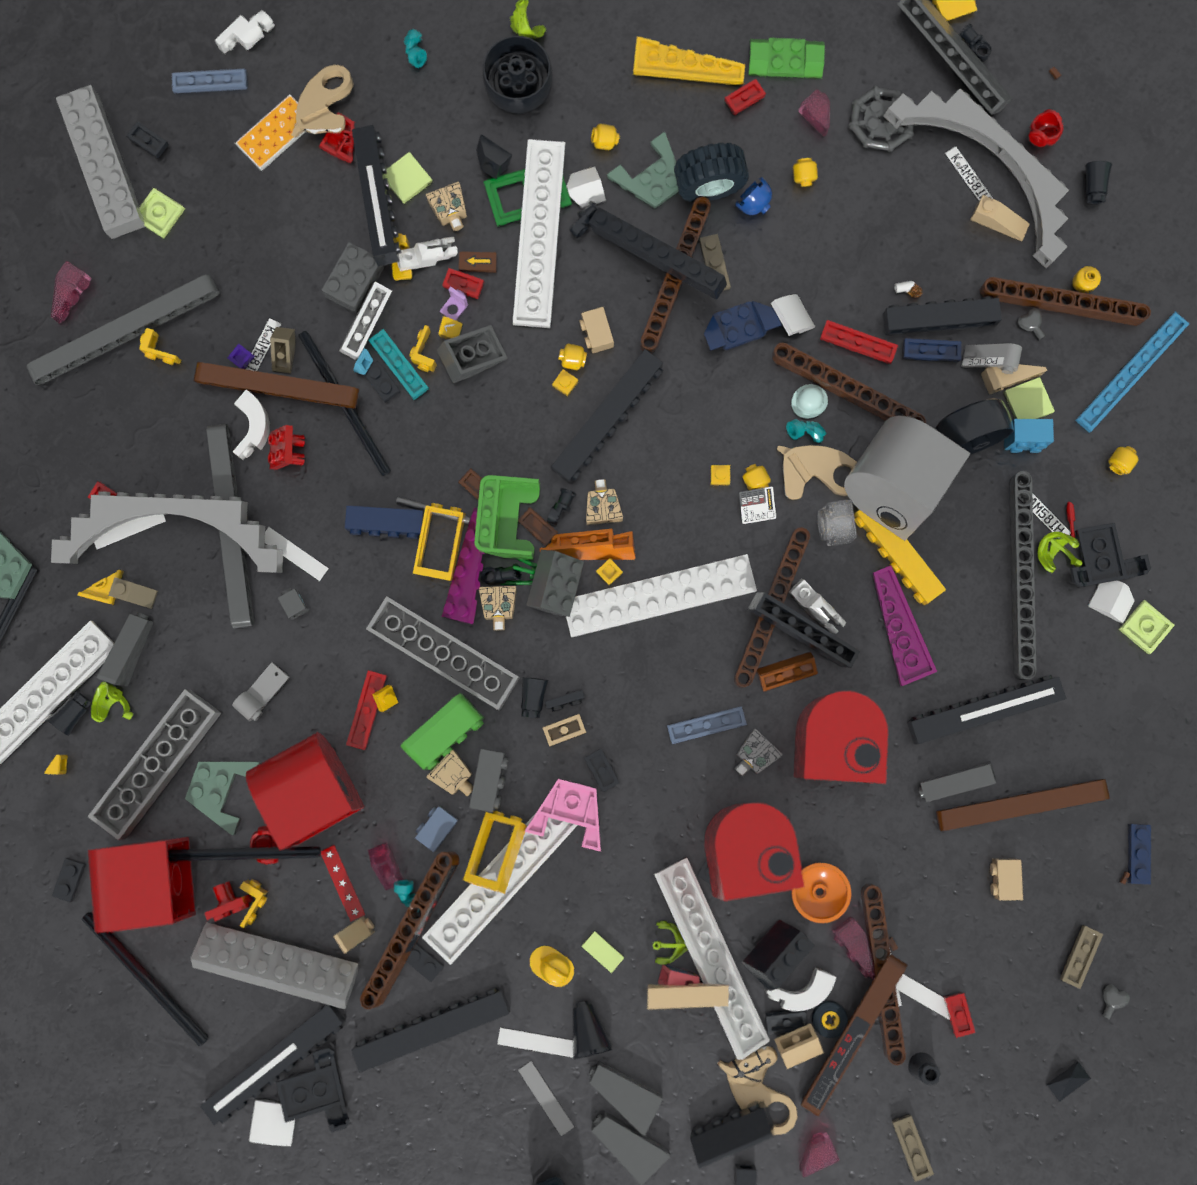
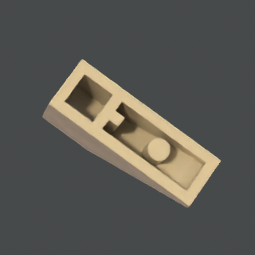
(999, 218)
(998, 381)
(354, 934)

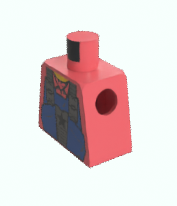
(676, 976)

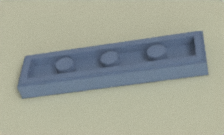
(209, 80)
(706, 725)

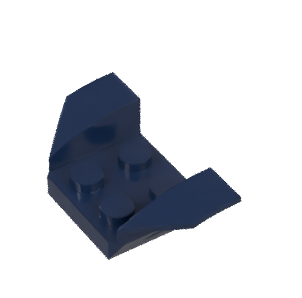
(740, 325)

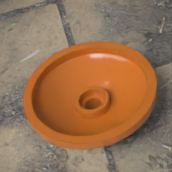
(832, 901)

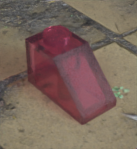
(817, 111)
(384, 865)
(818, 1154)

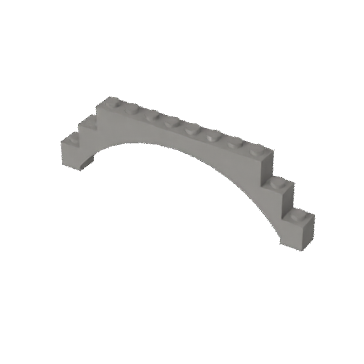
(1038, 183)
(112, 511)

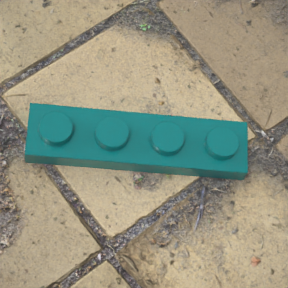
(398, 364)

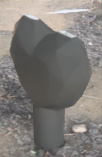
(1032, 322)
(1114, 999)

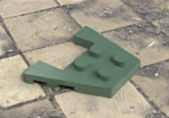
(657, 181)
(13, 568)
(211, 788)

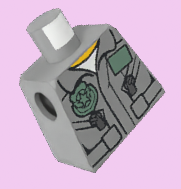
(756, 754)

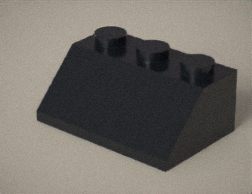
(777, 954)

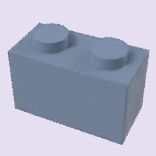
(436, 828)

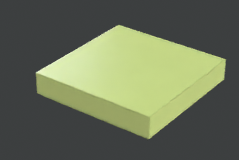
(407, 178)
(160, 212)
(1029, 400)
(1146, 627)

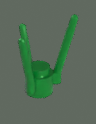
(532, 573)

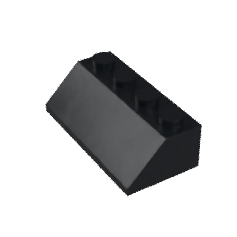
(732, 1133)

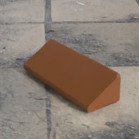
(787, 671)

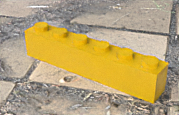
(903, 560)

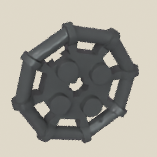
(872, 123)

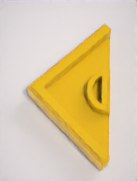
(100, 590)

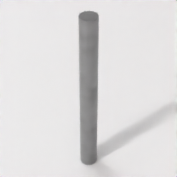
(420, 506)

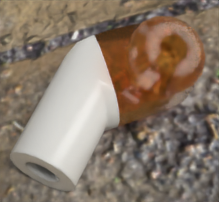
(909, 287)

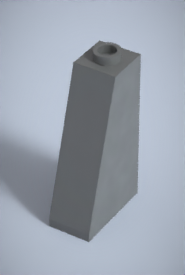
(126, 650)
(958, 782)
(629, 1097)
(632, 1149)

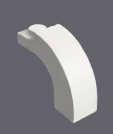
(258, 425)
(808, 997)

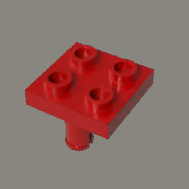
(281, 447)
(227, 902)

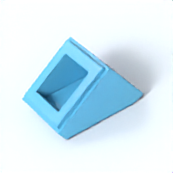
(363, 362)

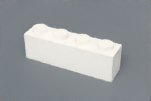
(365, 320)

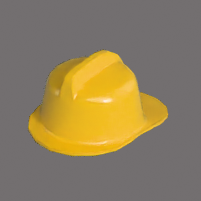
(551, 966)

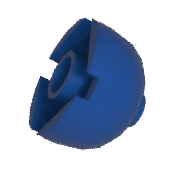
(756, 198)

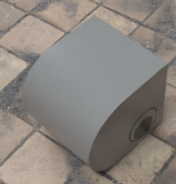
(904, 474)

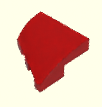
(340, 143)

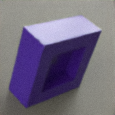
(241, 357)

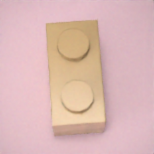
(597, 330)
(564, 730)
(1006, 879)
(798, 1046)

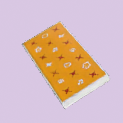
(271, 134)

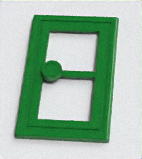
(503, 218)

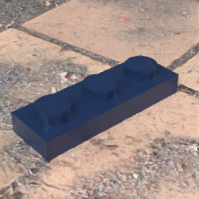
(932, 350)
(1139, 854)

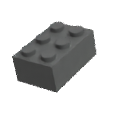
(352, 278)
(555, 583)
(489, 780)

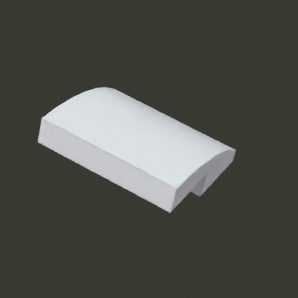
(792, 314)
(269, 1124)

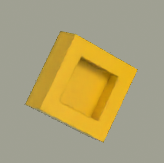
(565, 382)
(720, 474)
(609, 571)
(385, 698)

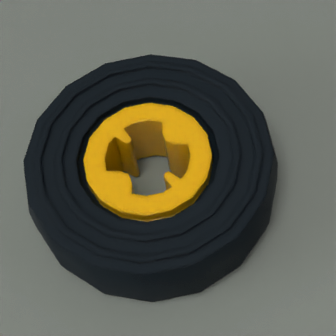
(819, 1018)

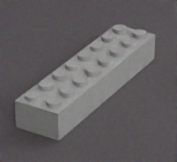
(101, 161)
(443, 653)
(154, 765)
(275, 965)

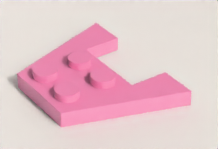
(570, 804)

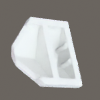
(586, 187)
(1112, 600)

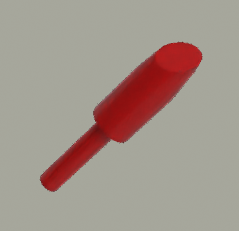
(1071, 517)

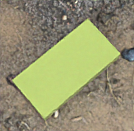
(603, 951)

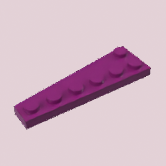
(461, 597)
(906, 642)

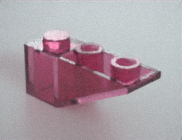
(67, 289)
(856, 942)

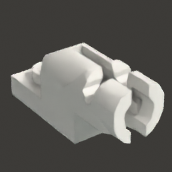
(245, 32)
(426, 253)
(816, 606)

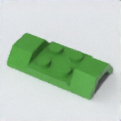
(786, 58)

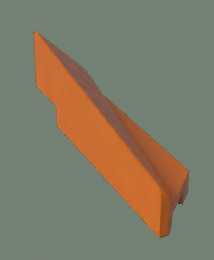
(594, 545)

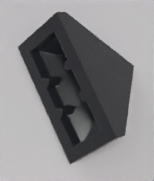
(1068, 1081)

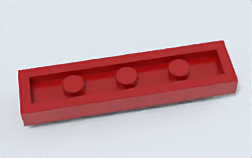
(858, 342)
(365, 711)

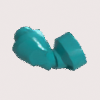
(416, 55)
(797, 429)
(403, 889)

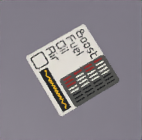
(757, 505)

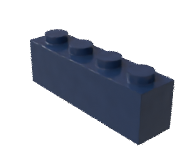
(384, 520)

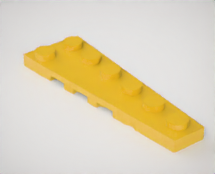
(670, 62)

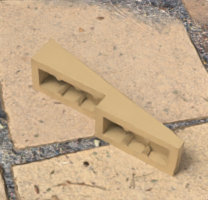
(687, 996)

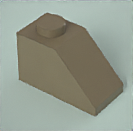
(282, 349)
(133, 593)

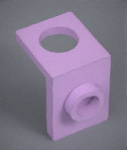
(457, 298)

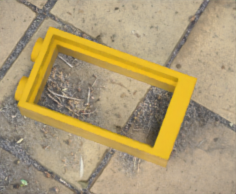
(437, 508)
(510, 855)

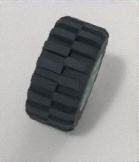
(711, 171)

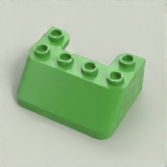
(499, 515)
(442, 732)

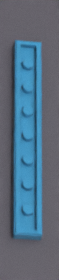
(1132, 372)

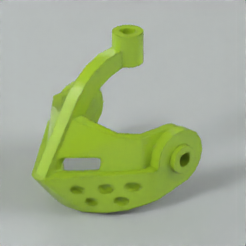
(520, 23)
(1046, 557)
(101, 705)
(680, 945)

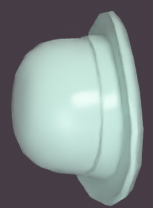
(809, 401)

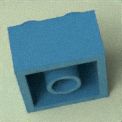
(1030, 435)

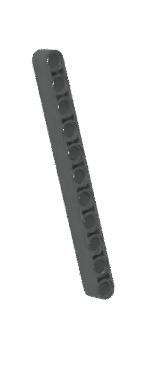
(122, 329)
(232, 553)
(1018, 584)

